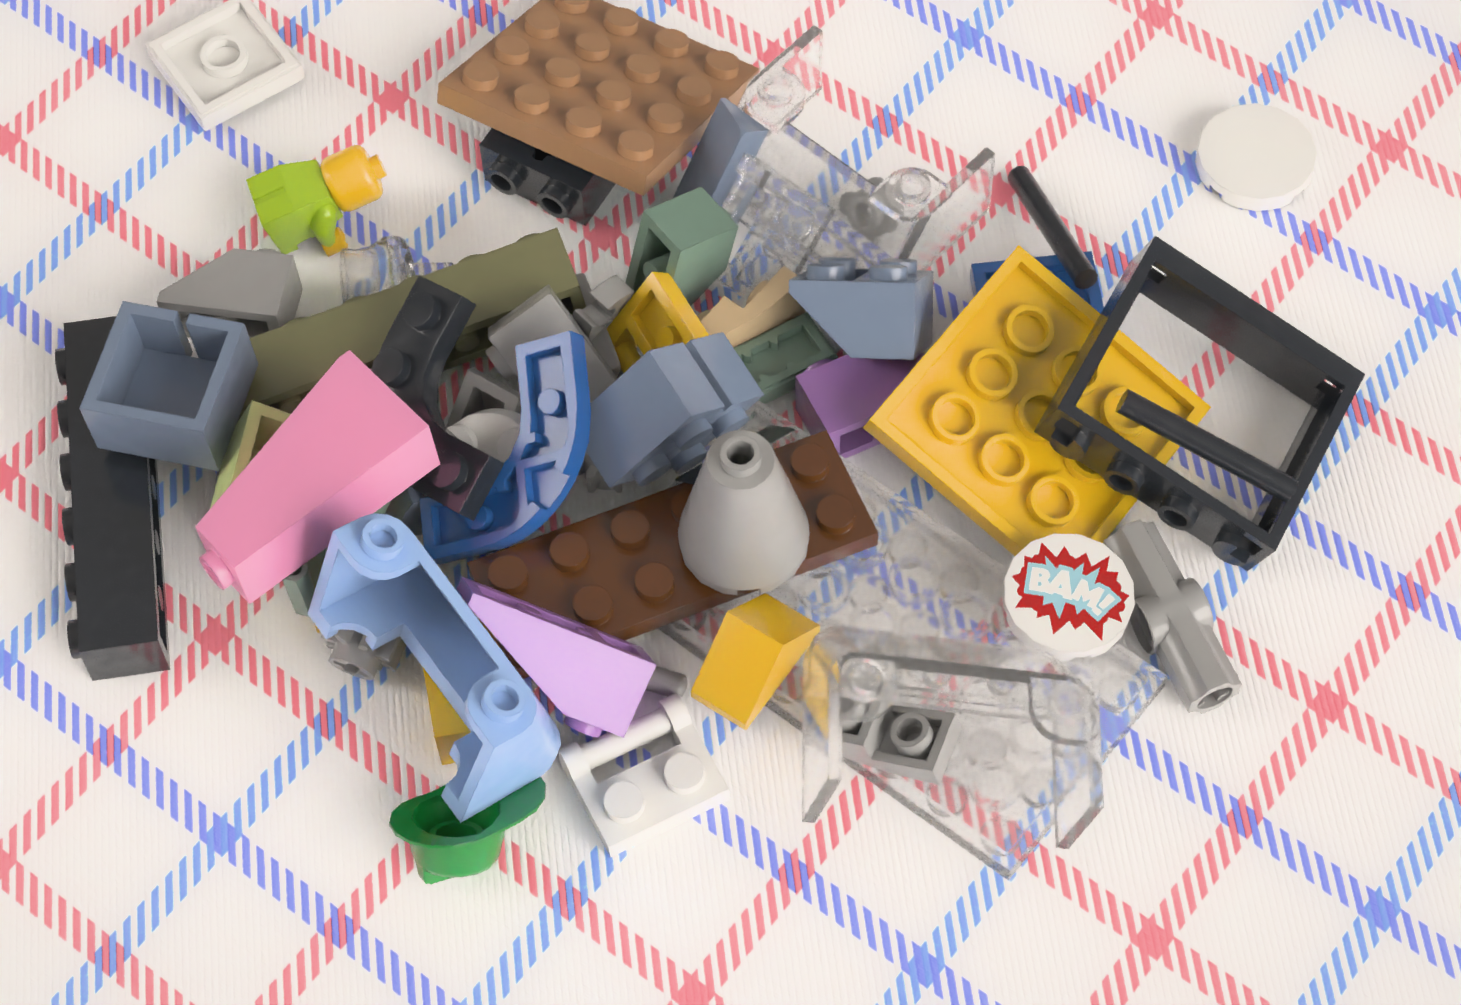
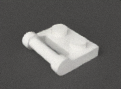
(652, 793)

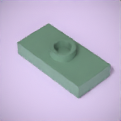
(783, 353)

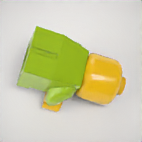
(307, 199)

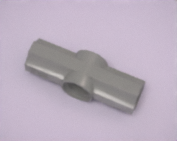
(1174, 619)

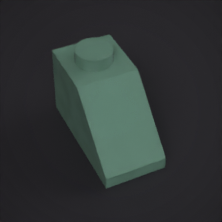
(684, 238)

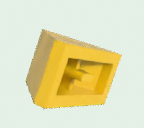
(752, 657)

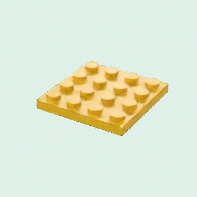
(983, 387)

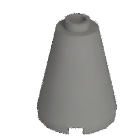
(743, 518)

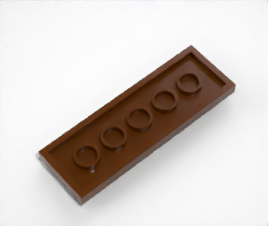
(627, 564)

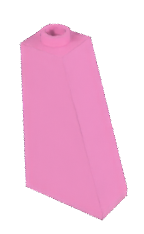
(325, 466)

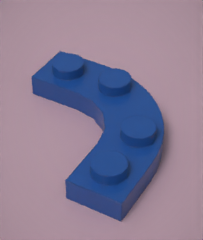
(541, 464)

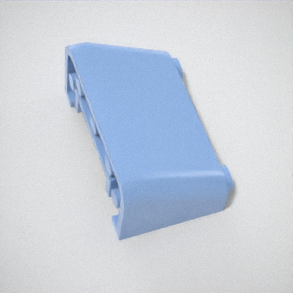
(390, 587)

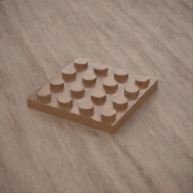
(597, 88)

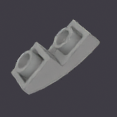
(904, 742)

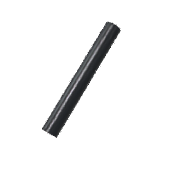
(1052, 227)
(1207, 445)

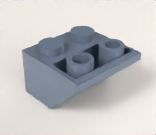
(870, 310)

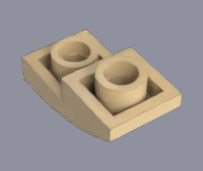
(765, 309)

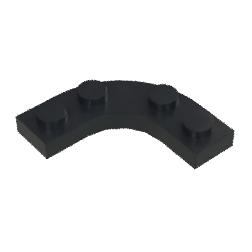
(411, 367)

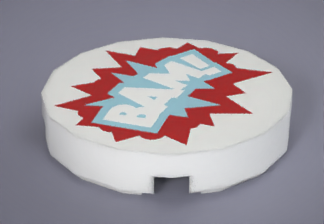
(1068, 596)

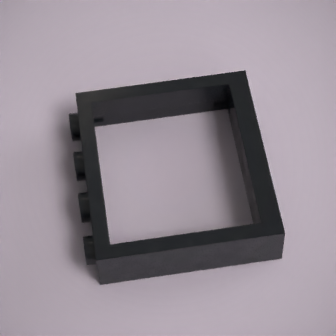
(1249, 334)

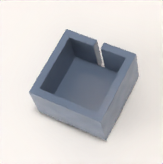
(159, 399)
(669, 410)

